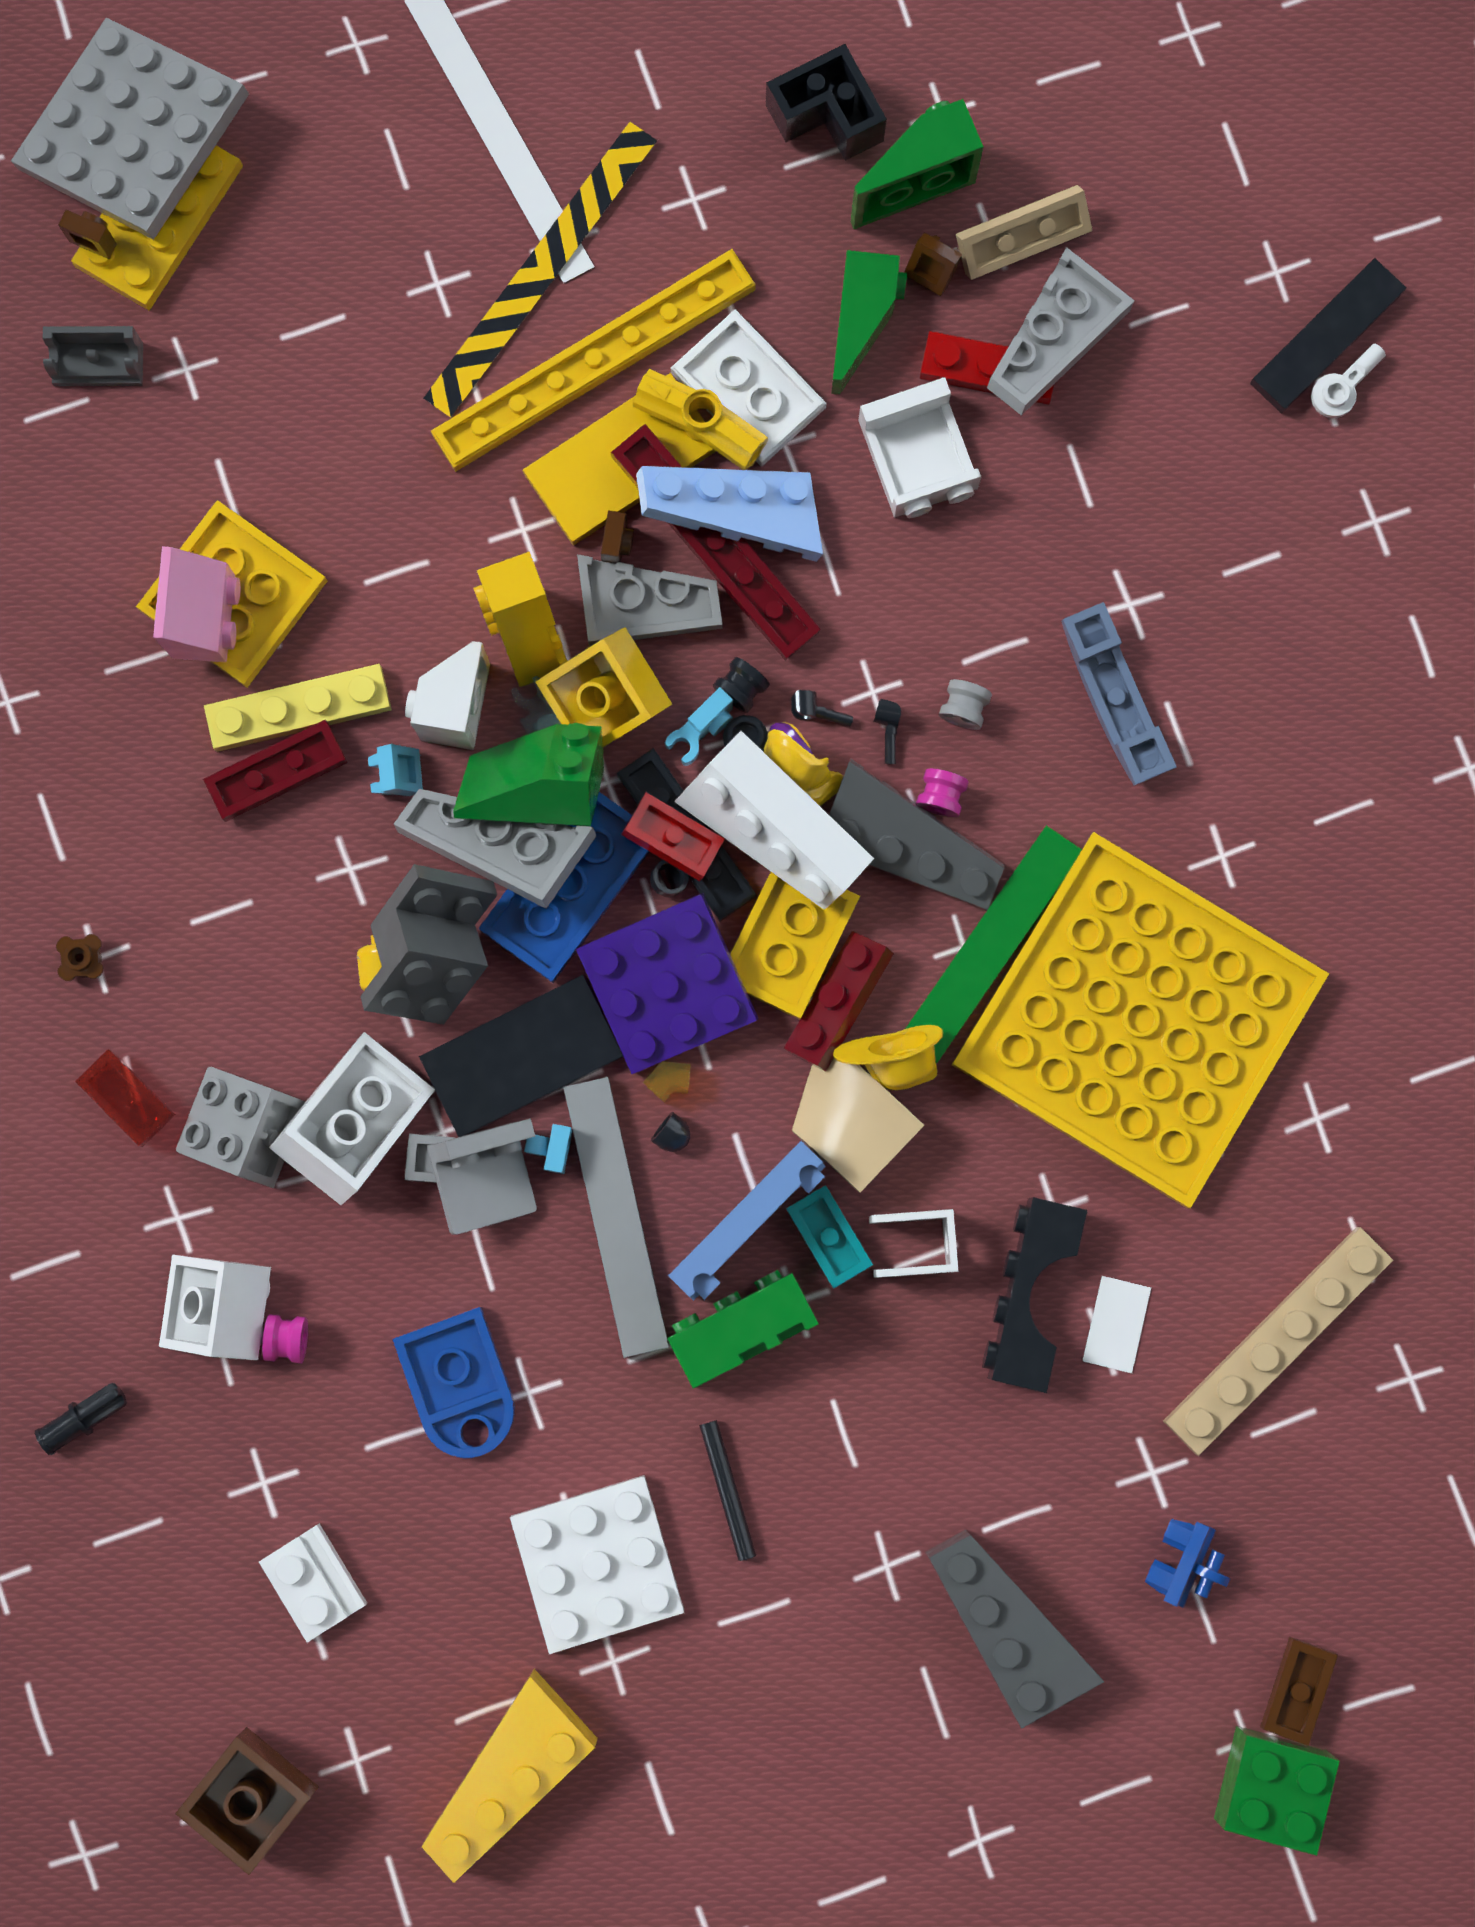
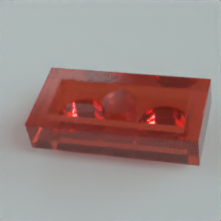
(125, 1098)

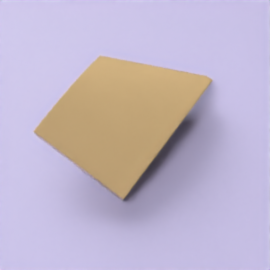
(852, 1122)

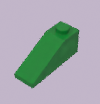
(867, 304)

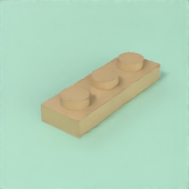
(1024, 232)

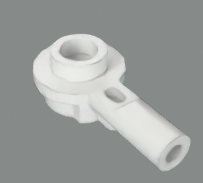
(1336, 393)

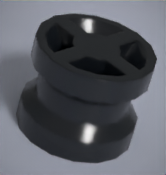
(742, 684)

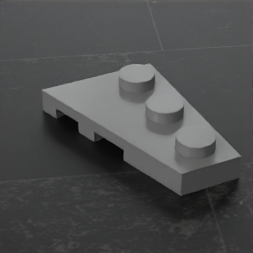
(645, 601)

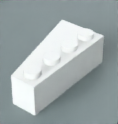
(774, 822)

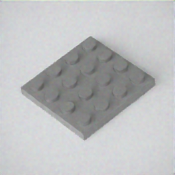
(130, 127)

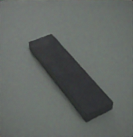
(1328, 335)
(723, 883)

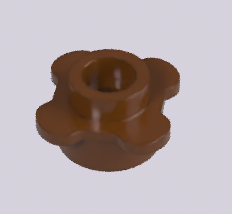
(91, 964)

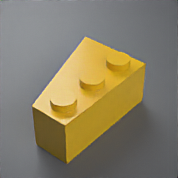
(519, 611)

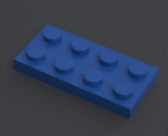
(551, 935)

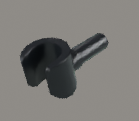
(805, 708)
(889, 714)

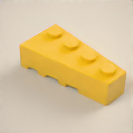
(517, 1767)

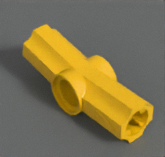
(724, 432)

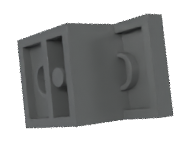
(428, 945)

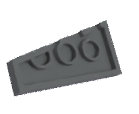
(912, 841)

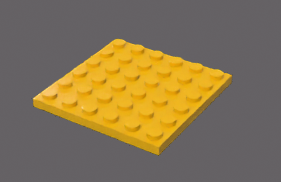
(1140, 1020)

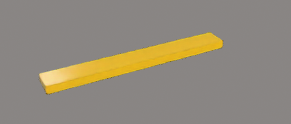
(593, 360)

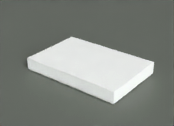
(751, 382)

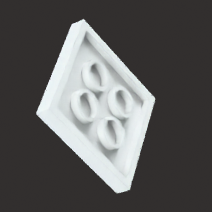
(597, 1564)

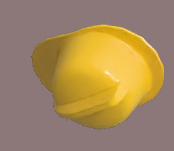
(896, 1058)

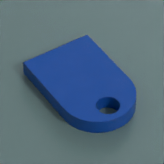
(457, 1379)

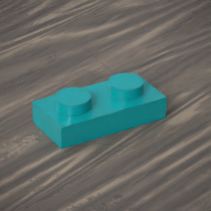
(829, 1236)

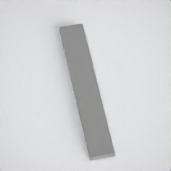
(616, 1217)

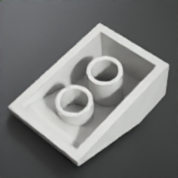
(352, 1119)

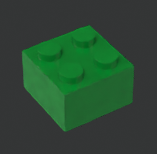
(1276, 1790)

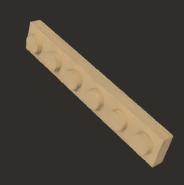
(1277, 1341)

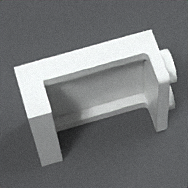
(918, 449)

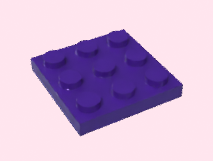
(667, 983)

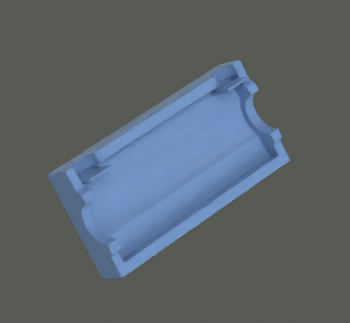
(796, 1169)

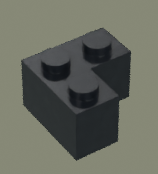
(828, 93)

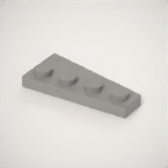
(1061, 327)
(516, 855)

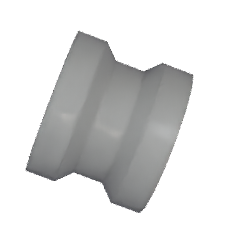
(965, 704)

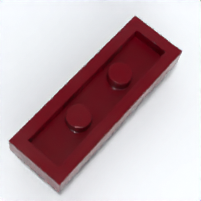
(275, 770)
(839, 1000)

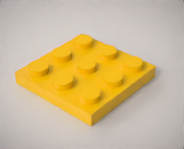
(272, 583)

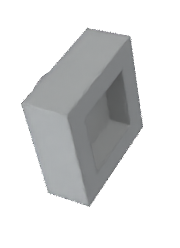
(418, 1158)

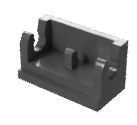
(94, 355)

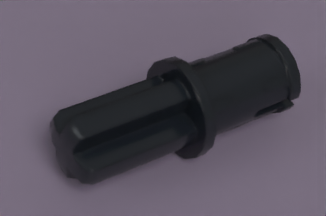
(80, 1418)

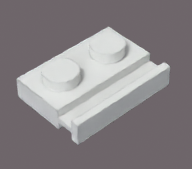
(313, 1582)

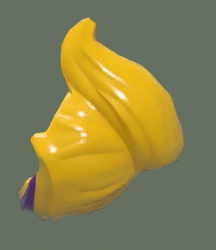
(793, 755)

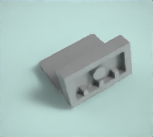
(236, 1124)
(483, 1177)

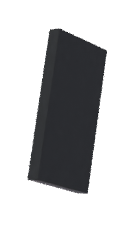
(521, 1057)

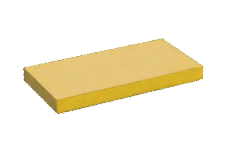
(584, 482)

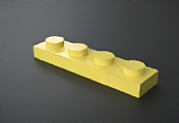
(297, 707)

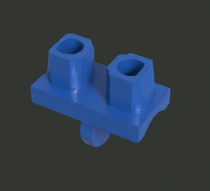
(1178, 1583)

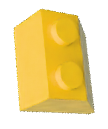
(605, 688)

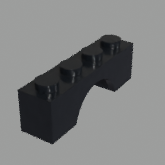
(1020, 1351)

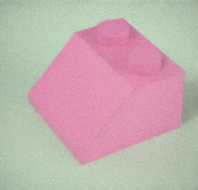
(195, 606)

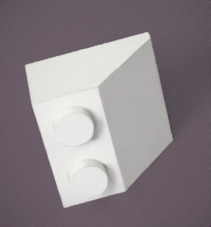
(451, 699)
(215, 1307)

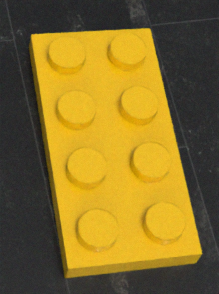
(144, 265)

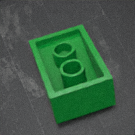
(928, 161)
(536, 778)

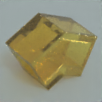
(669, 1079)

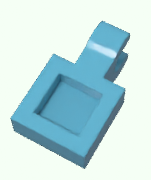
(709, 717)

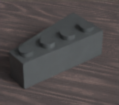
(1017, 1642)

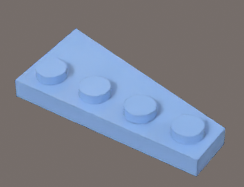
(738, 503)

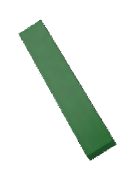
(996, 936)

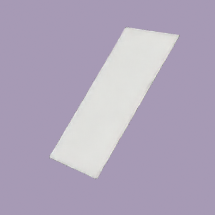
(1116, 1324)

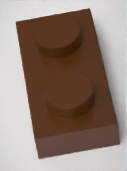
(1298, 1691)

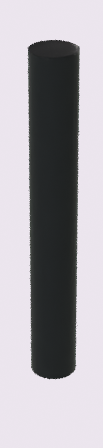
(727, 1490)

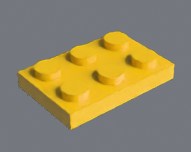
(788, 944)

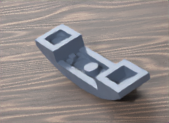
(1115, 695)

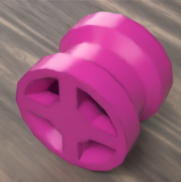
(942, 792)
(285, 1339)

